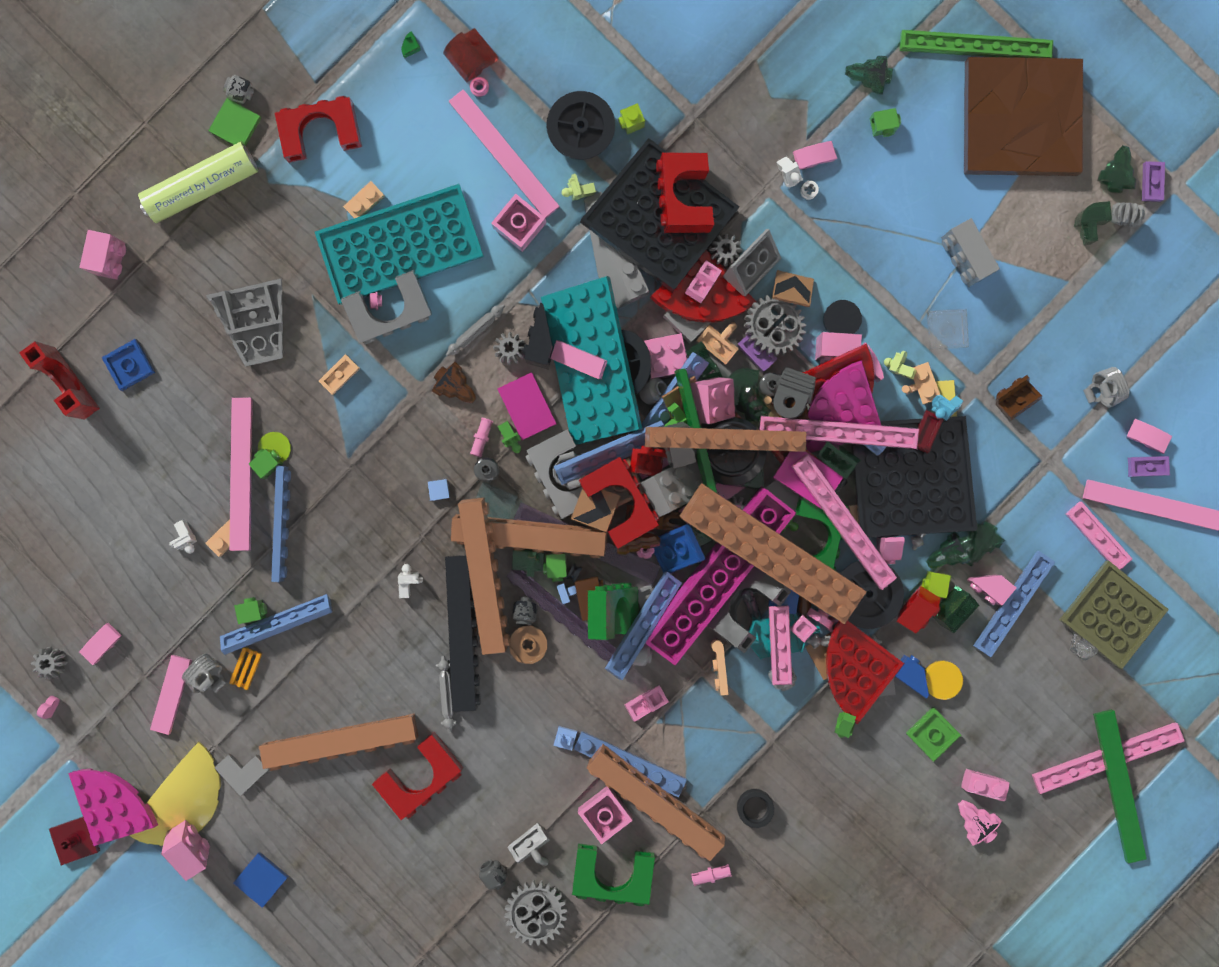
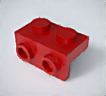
(646, 461)

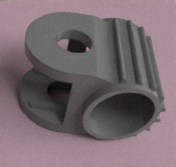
(795, 385)

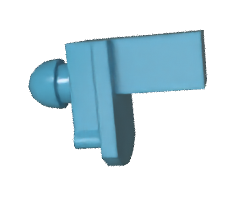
(944, 408)

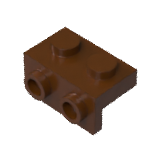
(1017, 397)

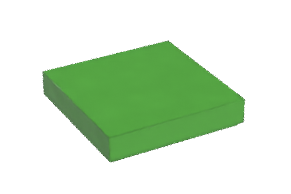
(234, 123)
(933, 734)

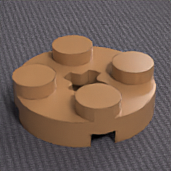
(526, 655)

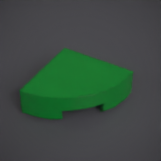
(410, 45)

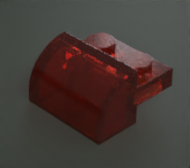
(469, 54)

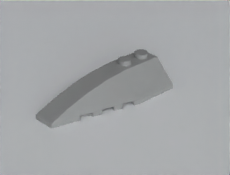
(624, 274)

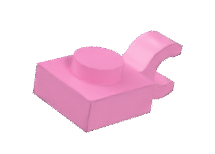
(822, 618)

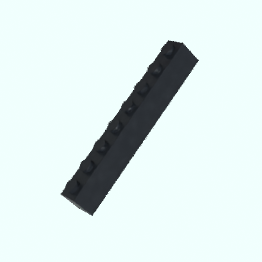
(461, 635)

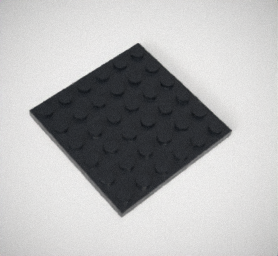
(630, 218)
(917, 490)

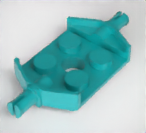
(761, 631)

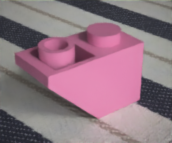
(994, 587)

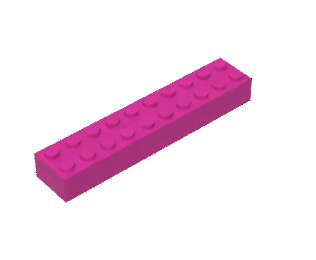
(711, 584)

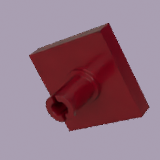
(72, 841)

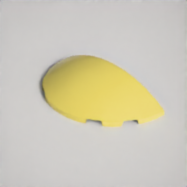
(186, 795)

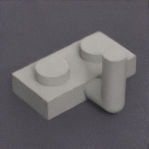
(529, 844)

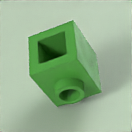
(885, 122)
(265, 462)
(555, 566)
(250, 610)

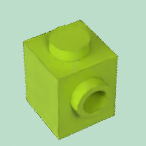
(631, 119)
(937, 583)

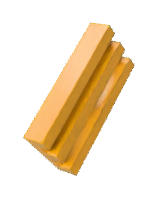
(239, 683)

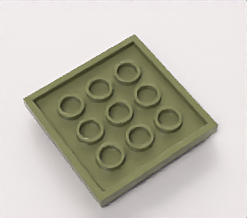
(1114, 614)

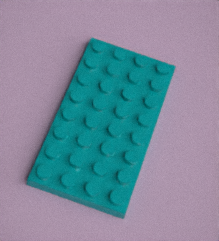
(413, 235)
(590, 321)

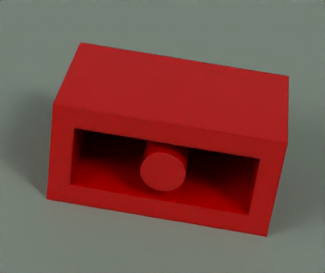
(919, 609)

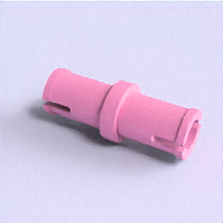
(481, 437)
(711, 875)

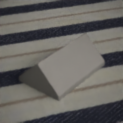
(753, 263)

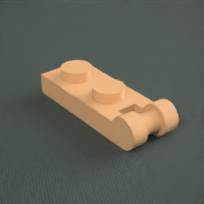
(720, 667)

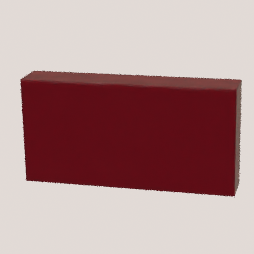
(928, 431)

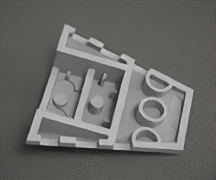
(253, 320)

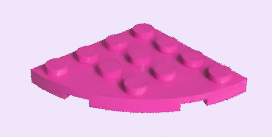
(845, 400)
(110, 805)

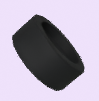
(752, 822)

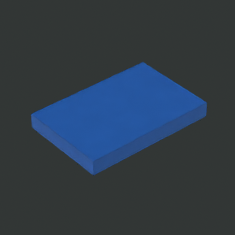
(678, 549)

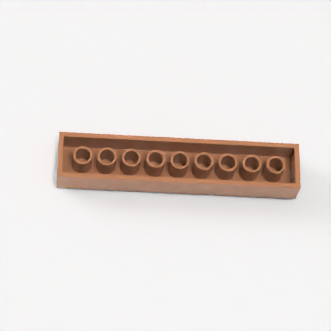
(772, 553)

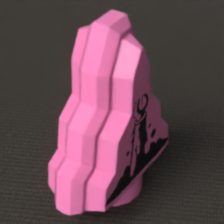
(978, 823)

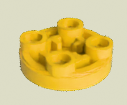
(943, 679)

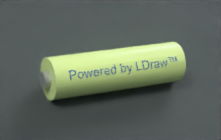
(197, 182)

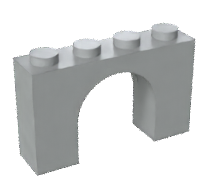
(368, 327)
(542, 458)

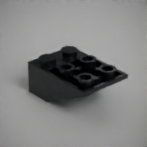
(540, 346)

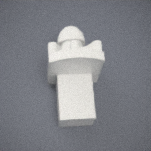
(790, 172)
(186, 537)
(407, 578)

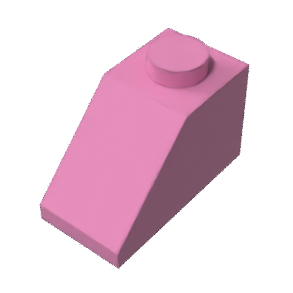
(890, 548)

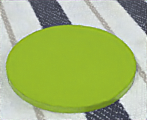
(278, 442)

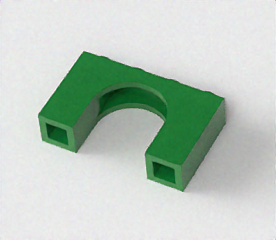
(831, 550)
(611, 610)
(635, 890)

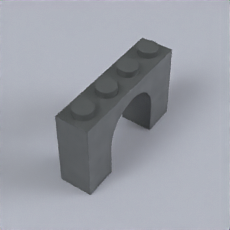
(726, 621)

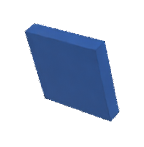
(128, 365)
(260, 879)

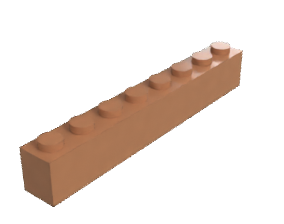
(725, 439)
(541, 537)
(483, 575)
(339, 741)
(656, 802)

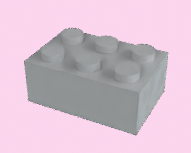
(969, 253)
(672, 487)

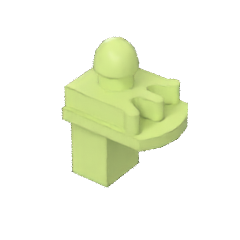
(577, 191)
(897, 365)

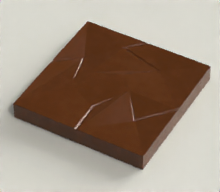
(1023, 116)

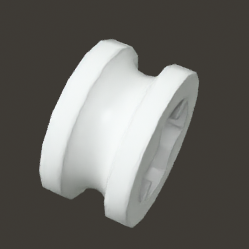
(804, 193)

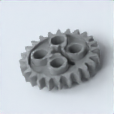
(787, 337)
(547, 926)

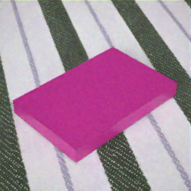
(526, 406)
(788, 477)

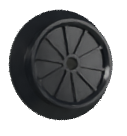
(577, 110)
(638, 359)
(737, 466)
(880, 605)

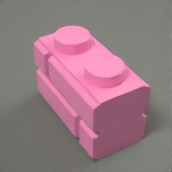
(985, 785)

